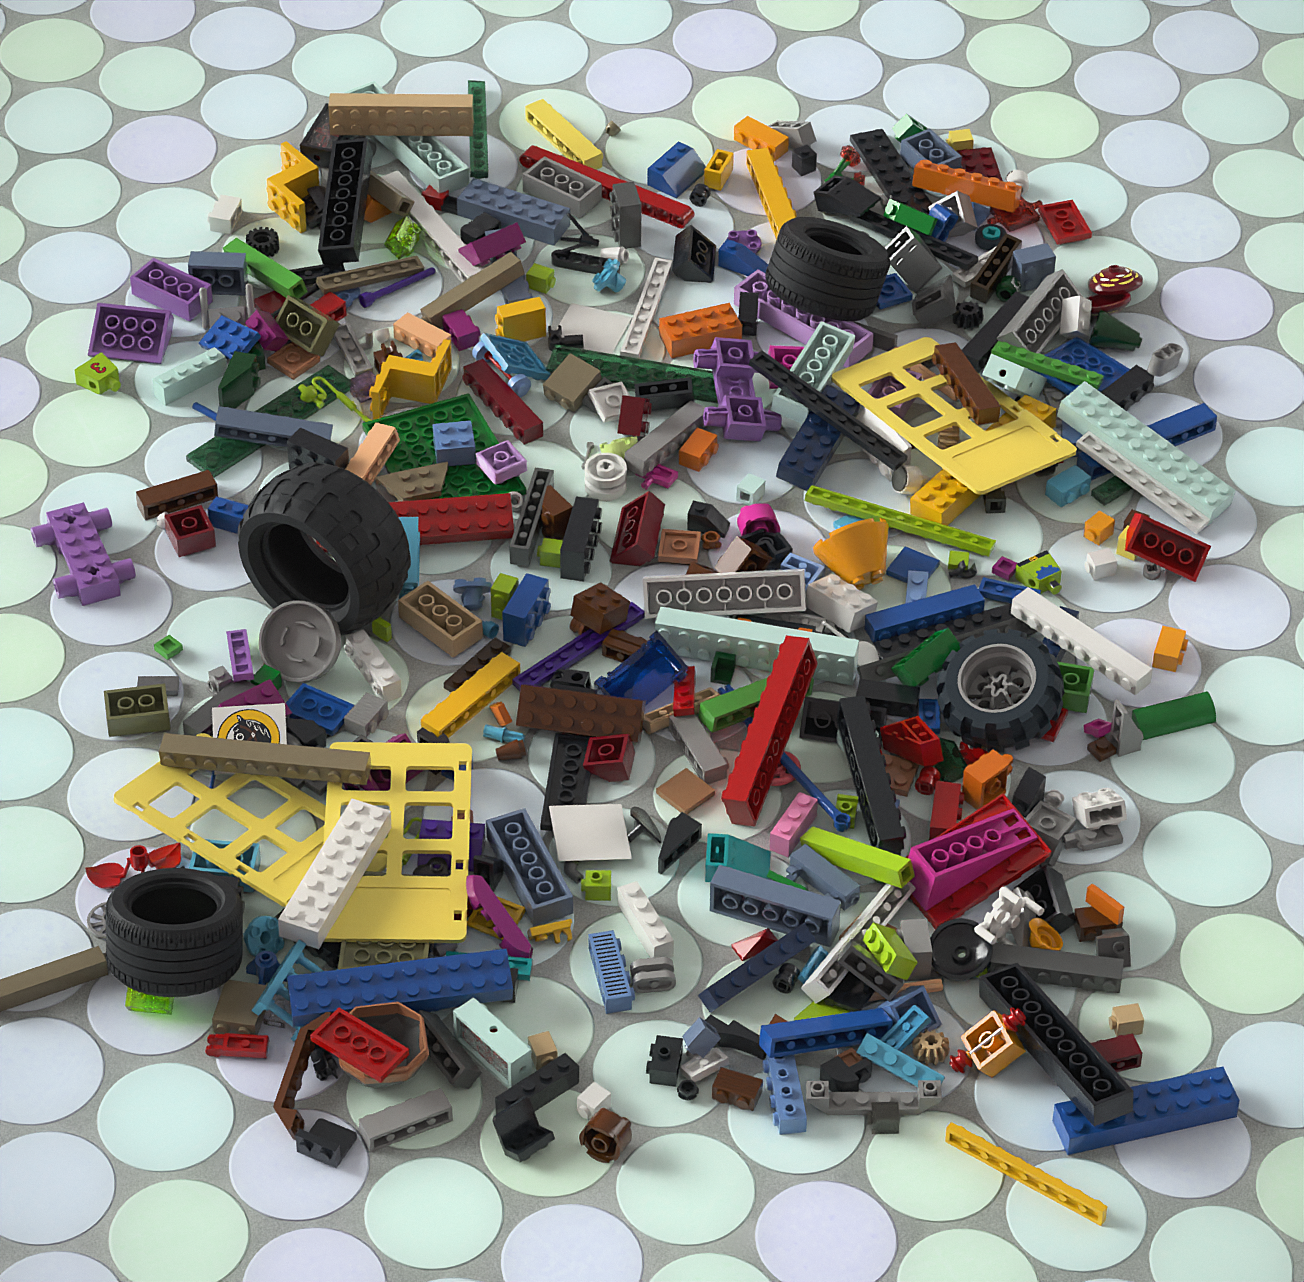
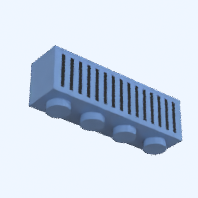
(610, 971)

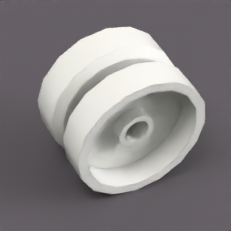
(605, 476)

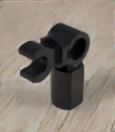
(555, 338)

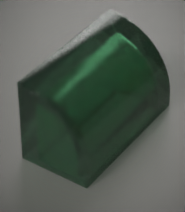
(953, 762)

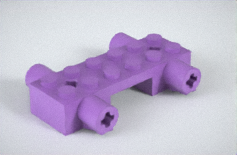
(738, 409)
(77, 538)

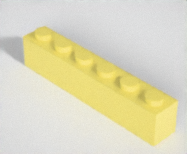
(558, 129)

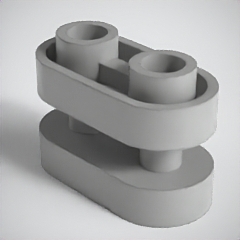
(653, 975)

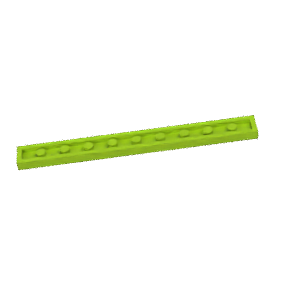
(900, 520)

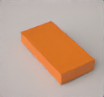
(1105, 904)

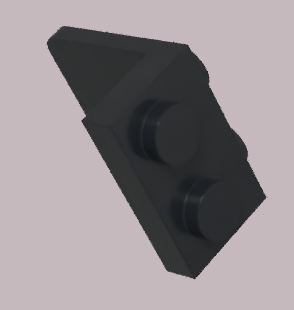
(520, 1130)
(325, 1142)

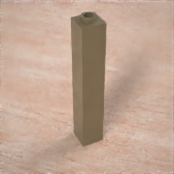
(389, 195)
(474, 289)
(52, 977)

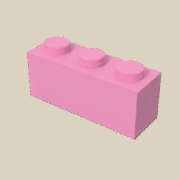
(793, 824)

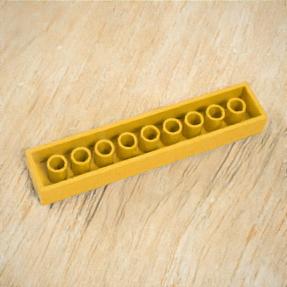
(945, 496)

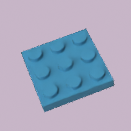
(515, 356)

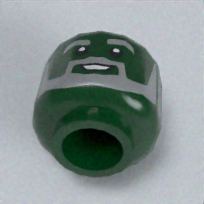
(1007, 287)

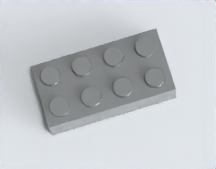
(562, 186)

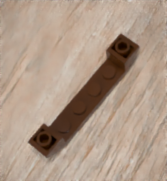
(293, 1075)

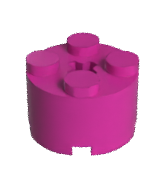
(756, 518)

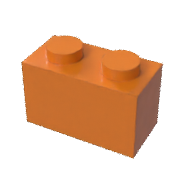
(698, 449)

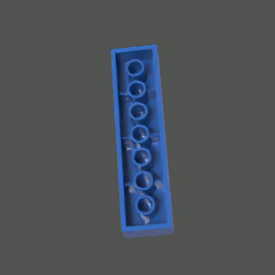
(1157, 1110)

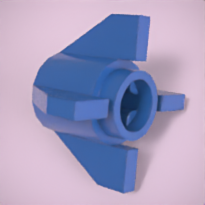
(263, 966)

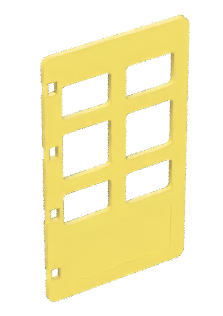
(979, 463)
(276, 881)
(398, 905)

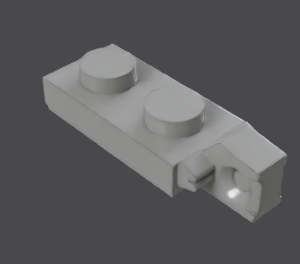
(1093, 839)

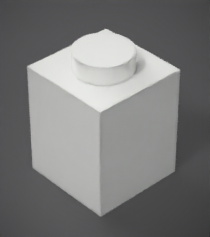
(1101, 564)
(593, 1100)

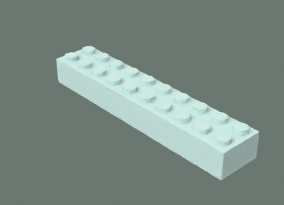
(423, 154)
(1092, 411)
(753, 643)

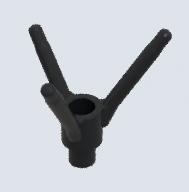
(584, 240)

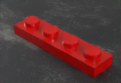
(685, 694)

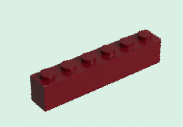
(503, 401)

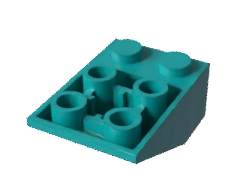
(737, 854)

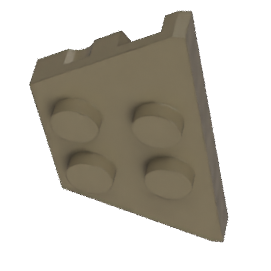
(415, 483)

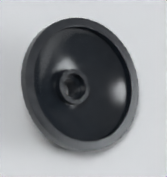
(955, 938)

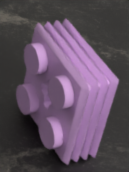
(501, 462)

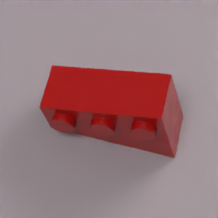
(912, 741)

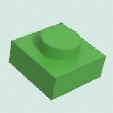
(168, 647)

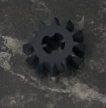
(968, 315)

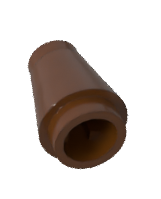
(511, 750)

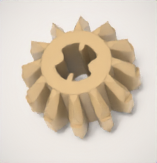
(948, 437)
(930, 1047)

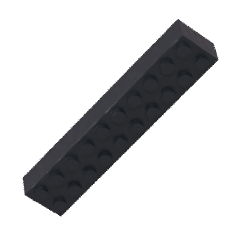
(1058, 1045)

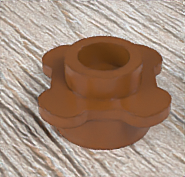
(711, 540)

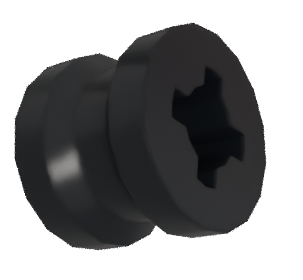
(700, 195)

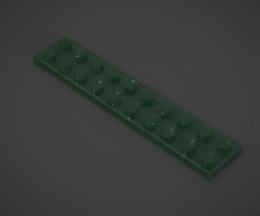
(636, 371)
(222, 453)

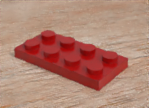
(359, 1044)

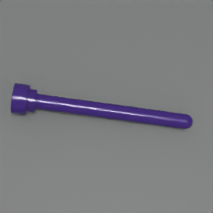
(367, 299)

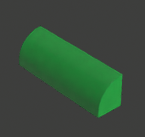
(1175, 715)

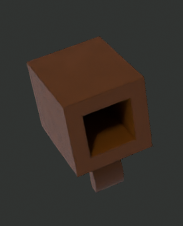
(382, 355)

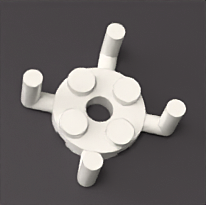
(1005, 916)

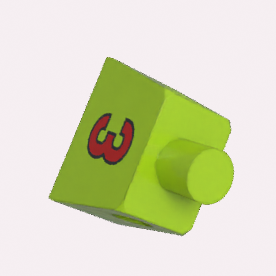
(98, 375)

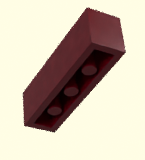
(1120, 1052)

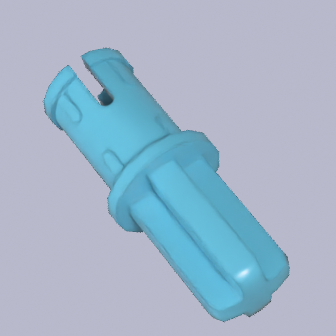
(501, 734)

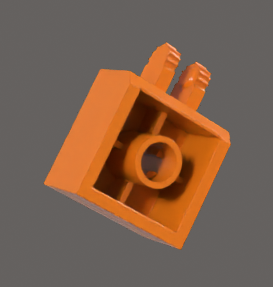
(986, 778)

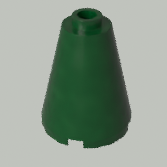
(1113, 334)

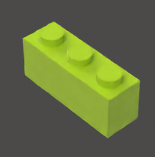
(890, 951)

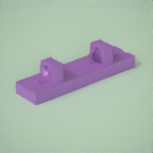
(240, 655)

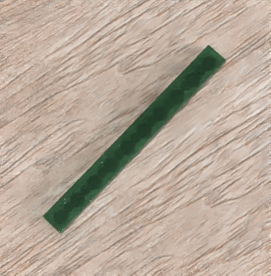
(478, 142)

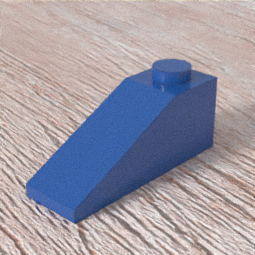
(739, 258)

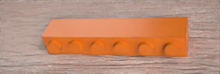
(980, 189)

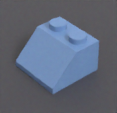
(905, 1000)

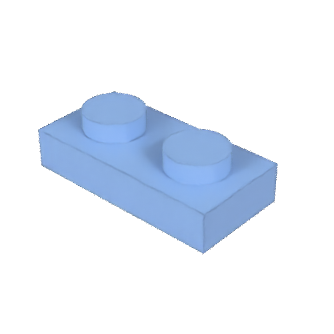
(916, 585)

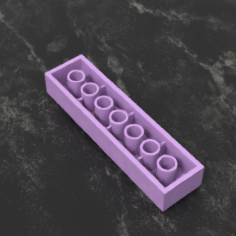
(798, 322)

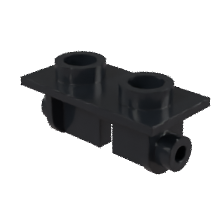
(327, 1064)

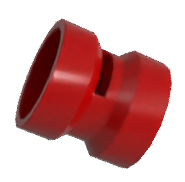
(927, 780)

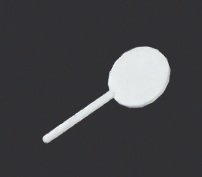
(867, 651)

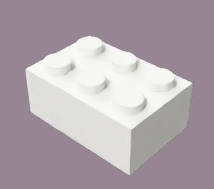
(839, 602)

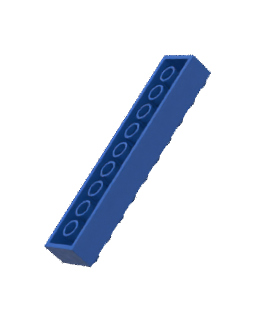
(414, 983)

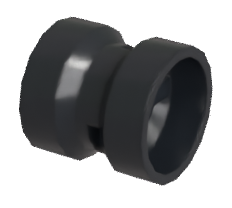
(786, 979)

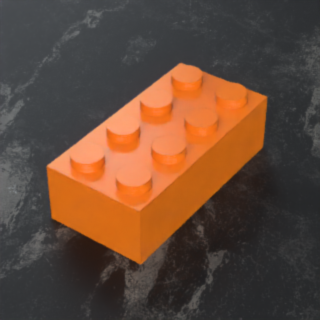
(698, 329)

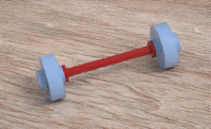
(519, 383)

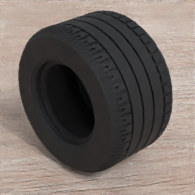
(827, 269)
(174, 932)

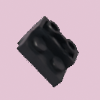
(314, 205)

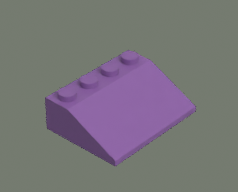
(131, 333)

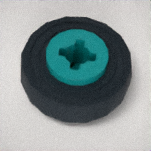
(989, 236)

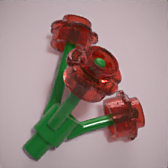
(850, 158)

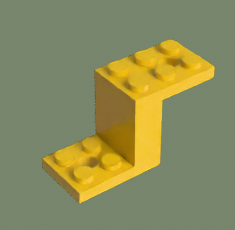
(291, 185)
(411, 379)

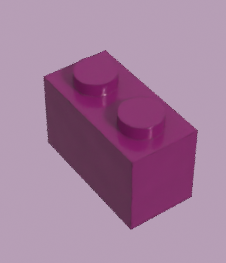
(462, 330)
(271, 334)

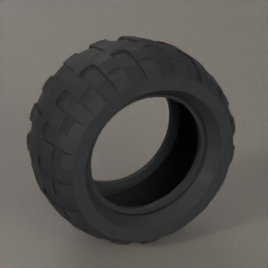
(347, 521)

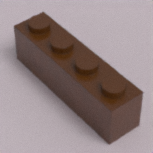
(177, 494)

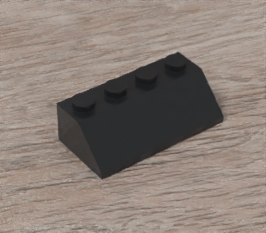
(820, 719)

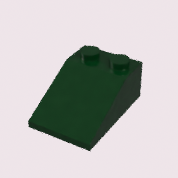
(239, 380)

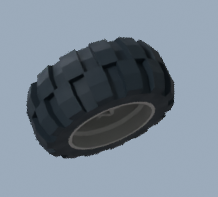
(1023, 714)

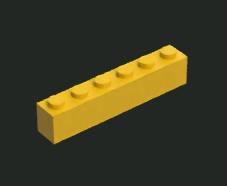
(472, 696)

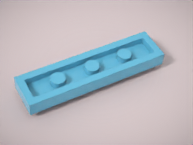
(896, 1061)

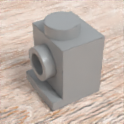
(218, 680)

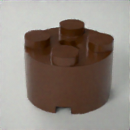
(606, 1135)

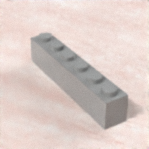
(664, 439)

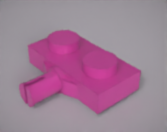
(659, 475)

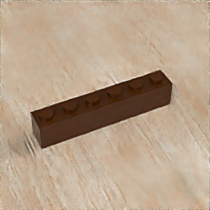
(966, 383)

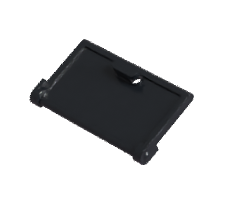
(850, 993)

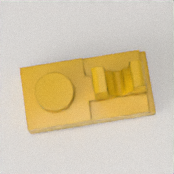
(542, 932)

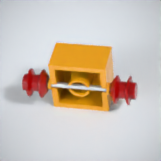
(991, 1043)

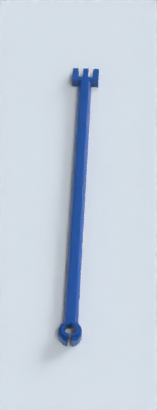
(841, 820)

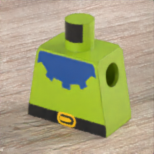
(1040, 573)

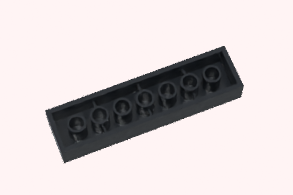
(345, 201)
(869, 775)

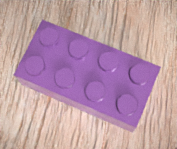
(169, 288)

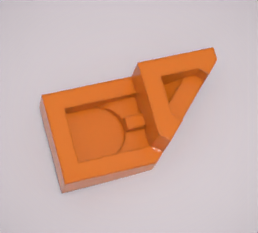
(500, 713)

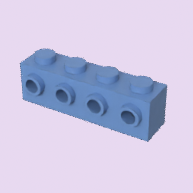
(786, 1094)

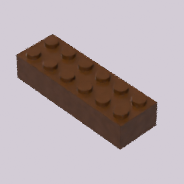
(579, 712)

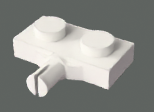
(701, 1067)

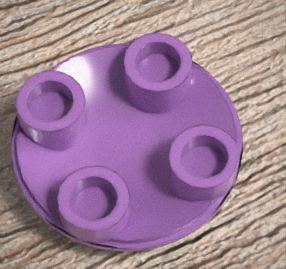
(747, 238)

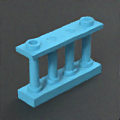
(276, 986)

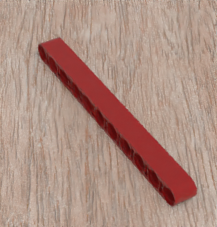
(652, 204)

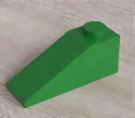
(910, 217)

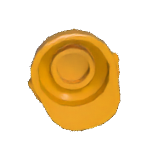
(1044, 936)

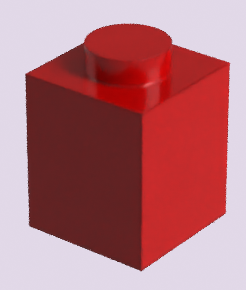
(434, 198)

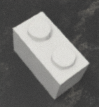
(225, 214)
(1075, 317)

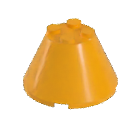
(856, 552)

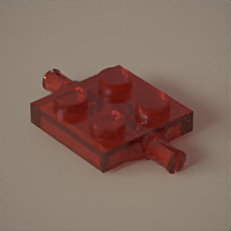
(1021, 217)

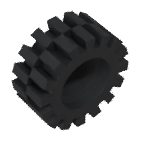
(264, 241)

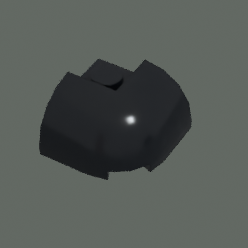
(772, 544)

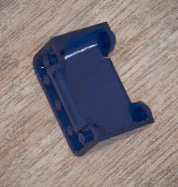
(645, 672)

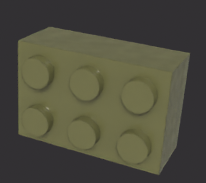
(306, 325)
(137, 710)

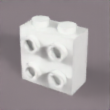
(1099, 808)

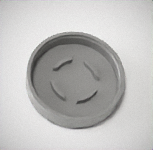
(300, 641)

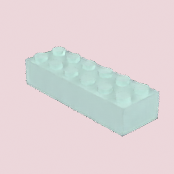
(817, 362)

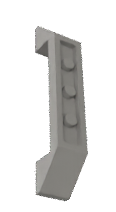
(859, 1103)

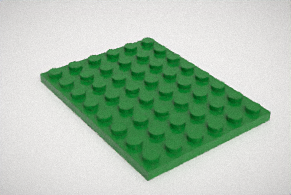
(418, 450)

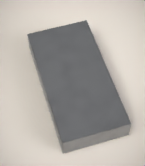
(171, 683)

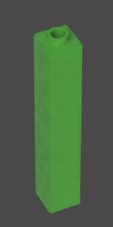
(268, 270)

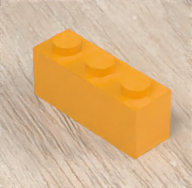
(758, 136)

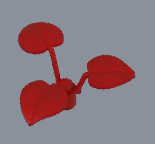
(109, 874)

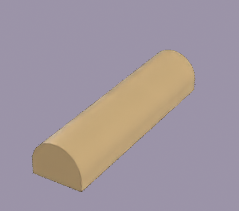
(659, 718)

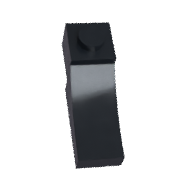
(737, 1037)

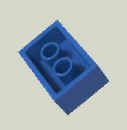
(526, 610)

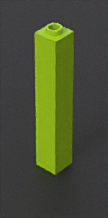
(860, 857)

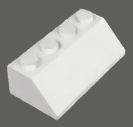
(888, 434)

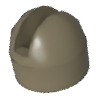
(612, 129)

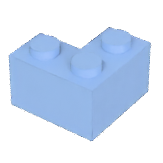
(813, 570)

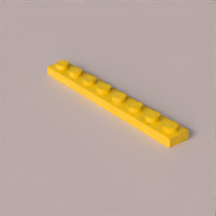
(1026, 1174)

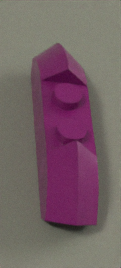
(482, 896)

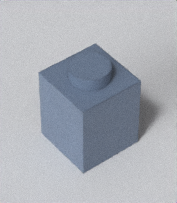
(700, 1037)

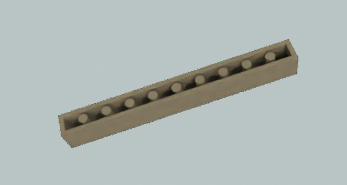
(265, 759)

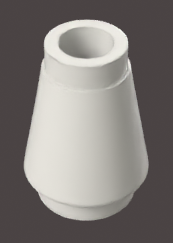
(618, 253)

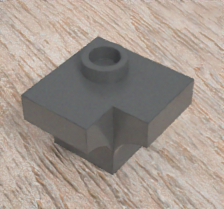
(1114, 944)

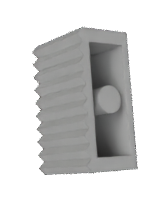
(366, 715)

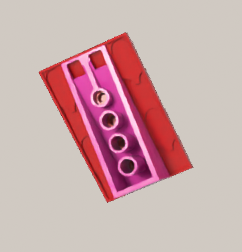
(973, 860)

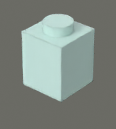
(750, 490)

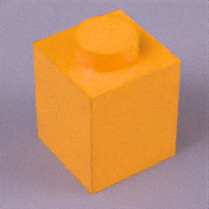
(1099, 528)

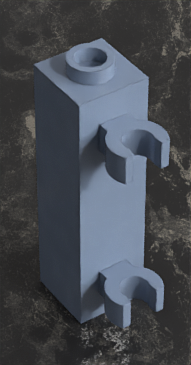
(823, 876)

